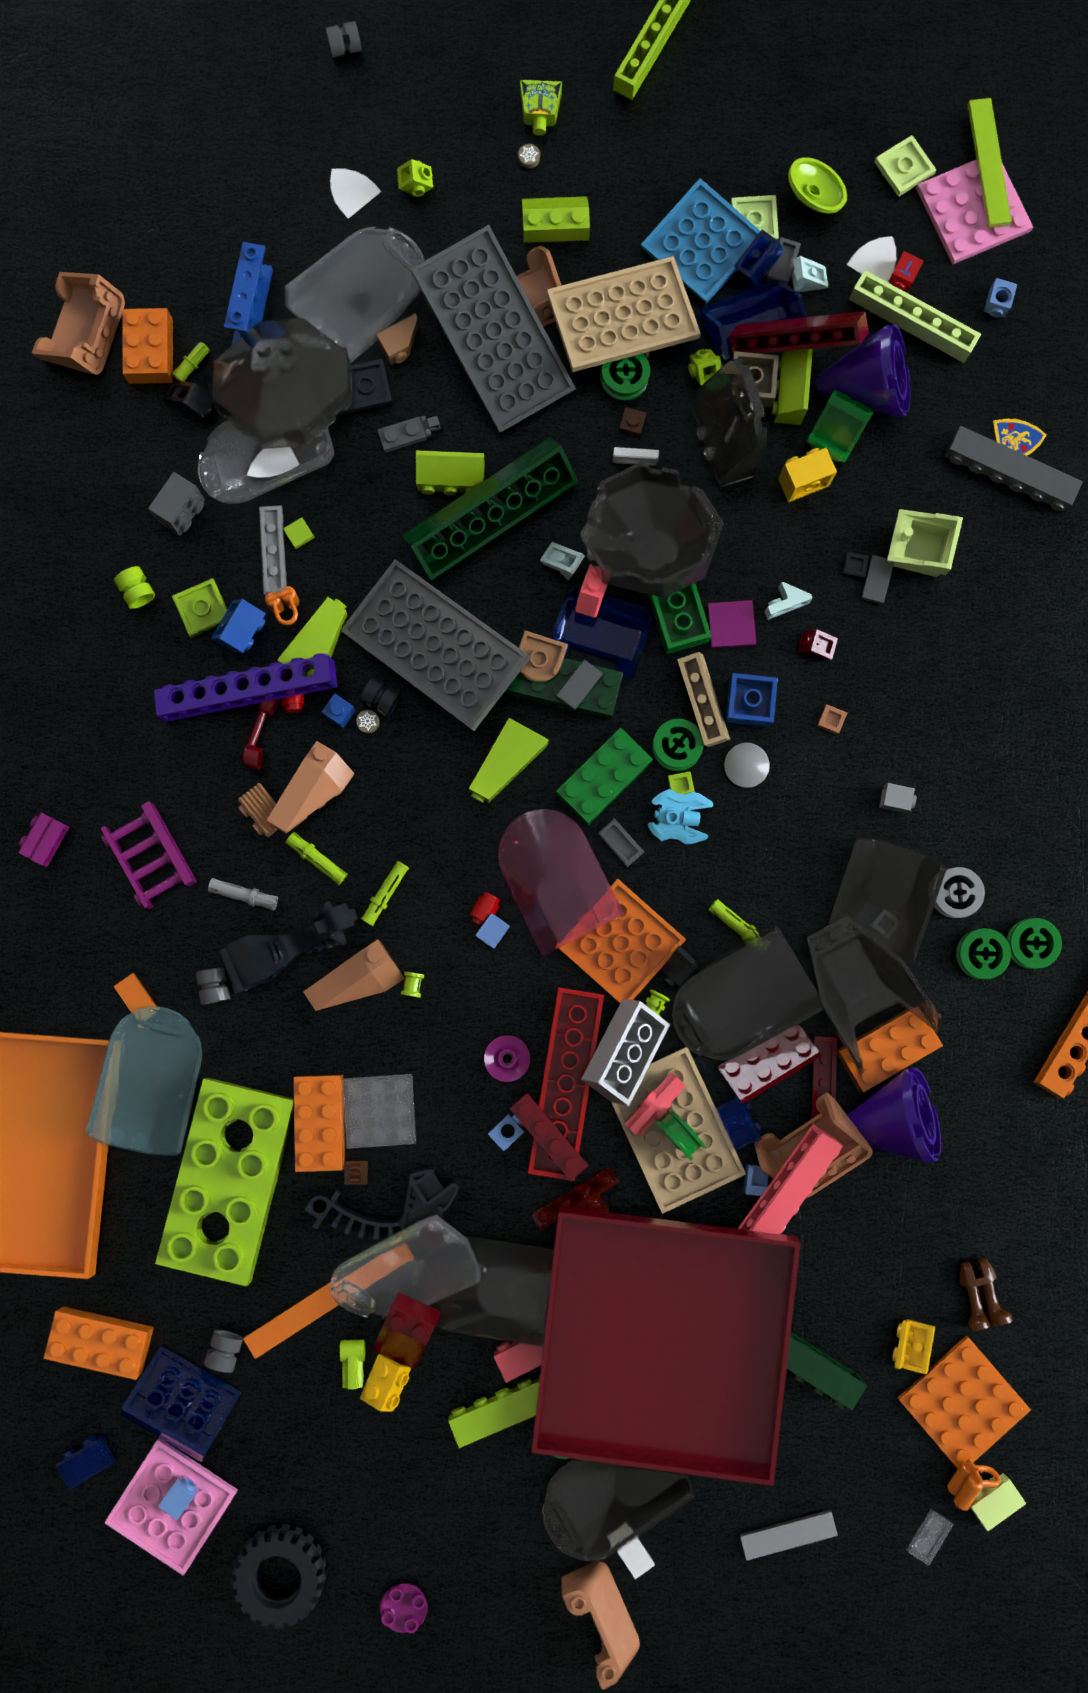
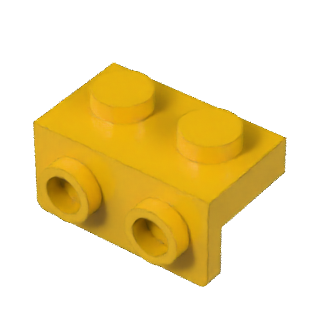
(914, 1346)
(385, 1384)

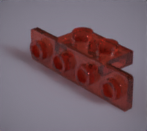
(584, 1197)

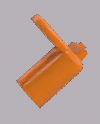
(278, 600)
(968, 1483)

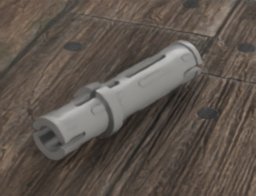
(240, 893)

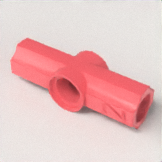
(655, 1104)

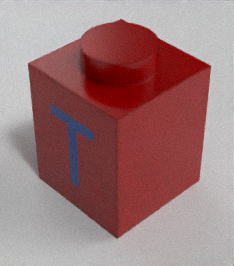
(905, 271)

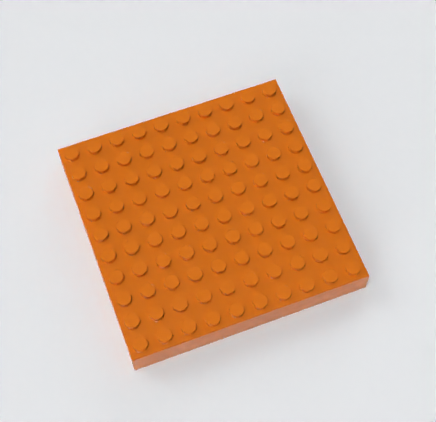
(47, 1164)

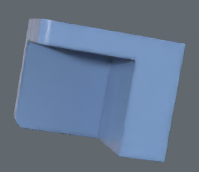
(492, 931)
(755, 1180)

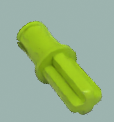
(190, 362)

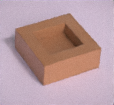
(832, 719)

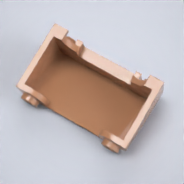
(85, 323)
(596, 1592)

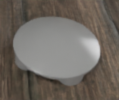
(746, 765)

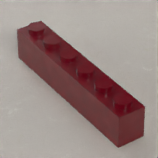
(800, 333)

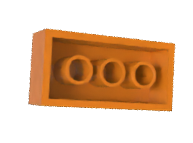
(890, 1049)
(319, 1123)
(98, 1342)

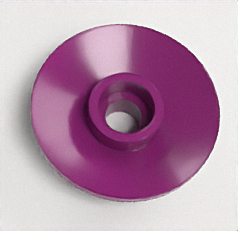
(494, 1058)

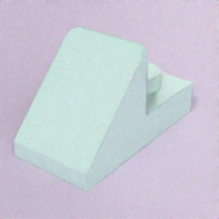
(808, 275)
(562, 559)
(792, 599)

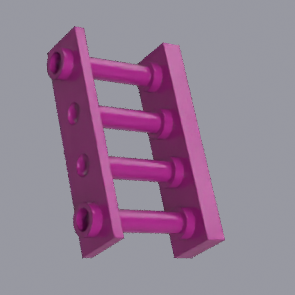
(170, 856)

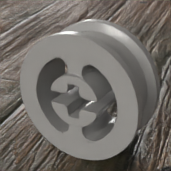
(974, 891)

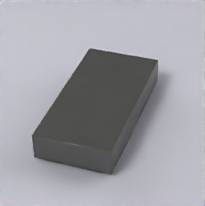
(783, 267)
(877, 580)
(579, 685)
(620, 842)

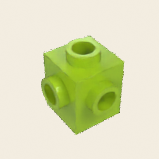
(415, 177)
(704, 365)

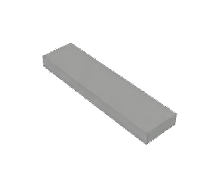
(272, 548)
(788, 1534)

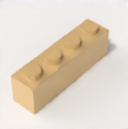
(703, 699)

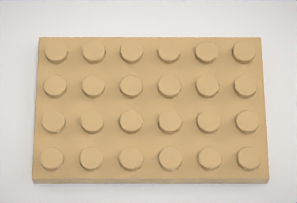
(623, 314)
(665, 1167)

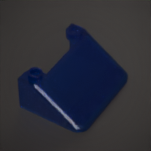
(614, 634)

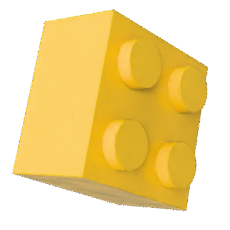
(807, 474)

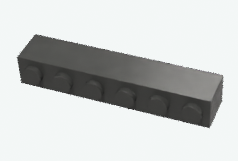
(1013, 469)

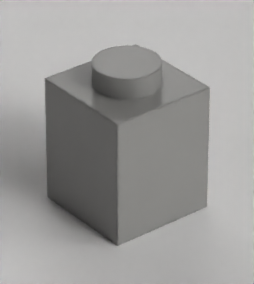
(897, 798)

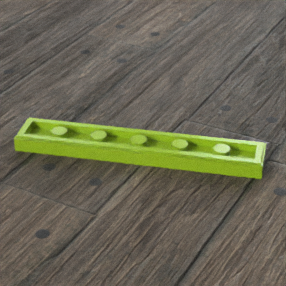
(989, 163)

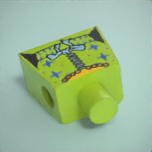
(540, 103)

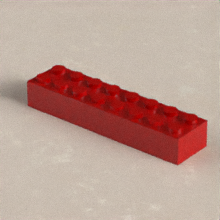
(568, 1056)

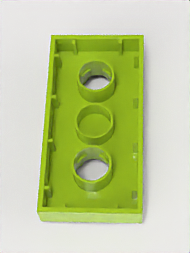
(226, 1182)

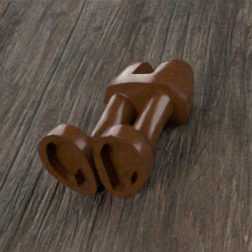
(996, 1315)

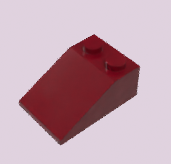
(406, 1330)

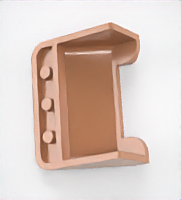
(536, 281)
(774, 1152)

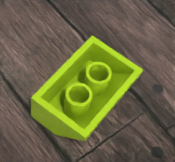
(555, 219)
(792, 387)
(448, 471)

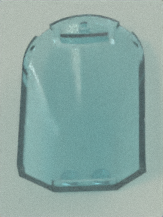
(147, 1083)

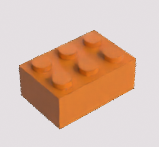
(147, 346)

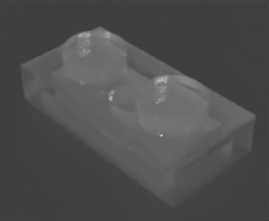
(930, 1537)

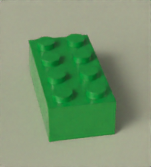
(604, 776)

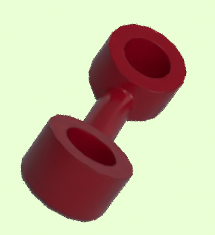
(253, 755)

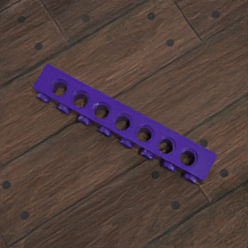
(323, 678)

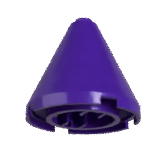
(872, 374)
(901, 1118)

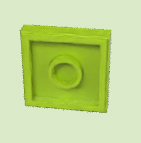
(200, 607)

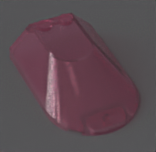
(555, 878)

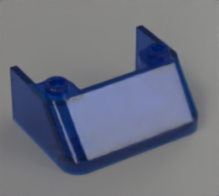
(761, 304)

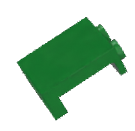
(840, 426)

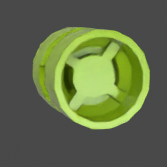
(135, 590)

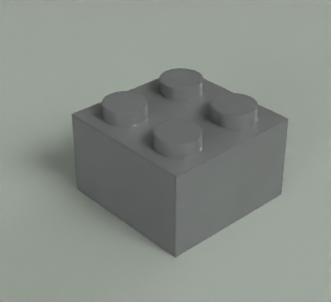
(177, 504)

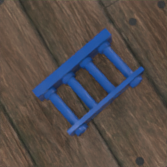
(248, 290)

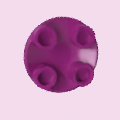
(403, 1608)

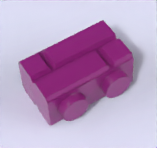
(42, 839)

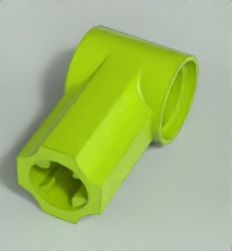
(352, 1357)

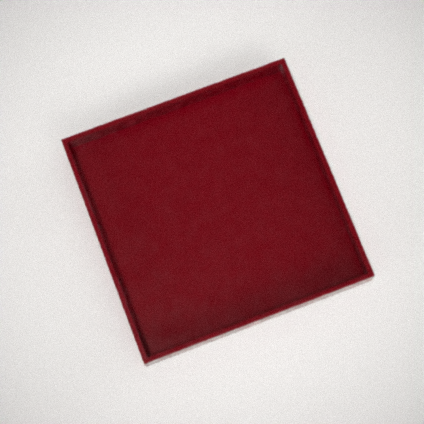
(666, 1345)

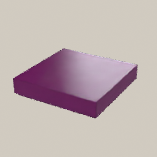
(731, 624)

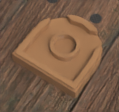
(545, 657)

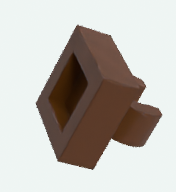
(355, 1172)

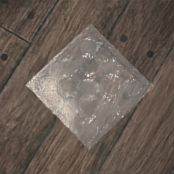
(379, 1111)

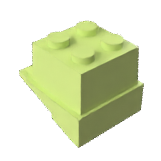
(924, 542)

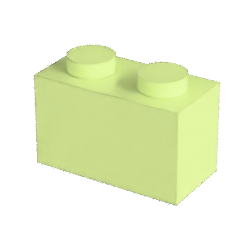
(996, 1503)

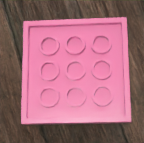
(959, 214)
(151, 1527)

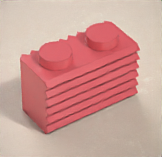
(590, 594)

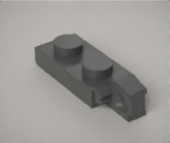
(407, 432)

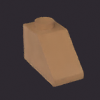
(398, 339)

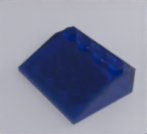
(180, 1403)

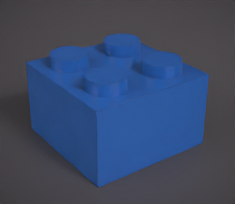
(239, 626)
(751, 700)

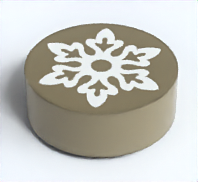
(529, 156)
(367, 721)

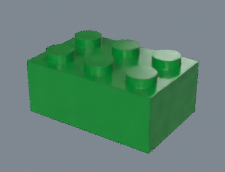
(680, 619)

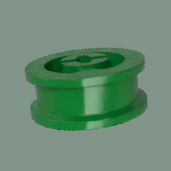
(622, 387)
(664, 734)
(1034, 926)
(983, 937)
(680, 1134)

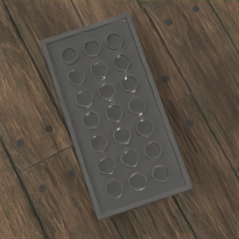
(493, 328)
(435, 644)

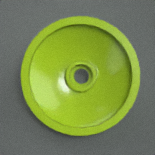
(817, 185)

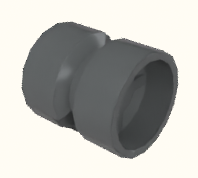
(336, 41)
(212, 985)
(223, 1351)

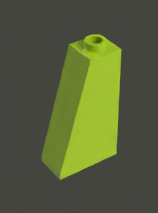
(319, 633)
(507, 758)

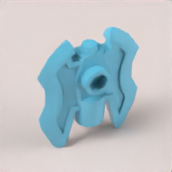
(676, 816)

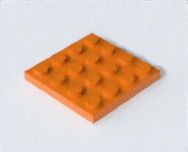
(626, 950)
(964, 1403)

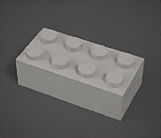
(625, 1051)

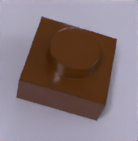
(632, 421)

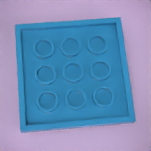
(704, 238)

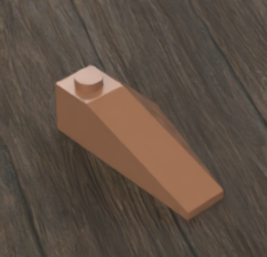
(313, 784)
(360, 976)

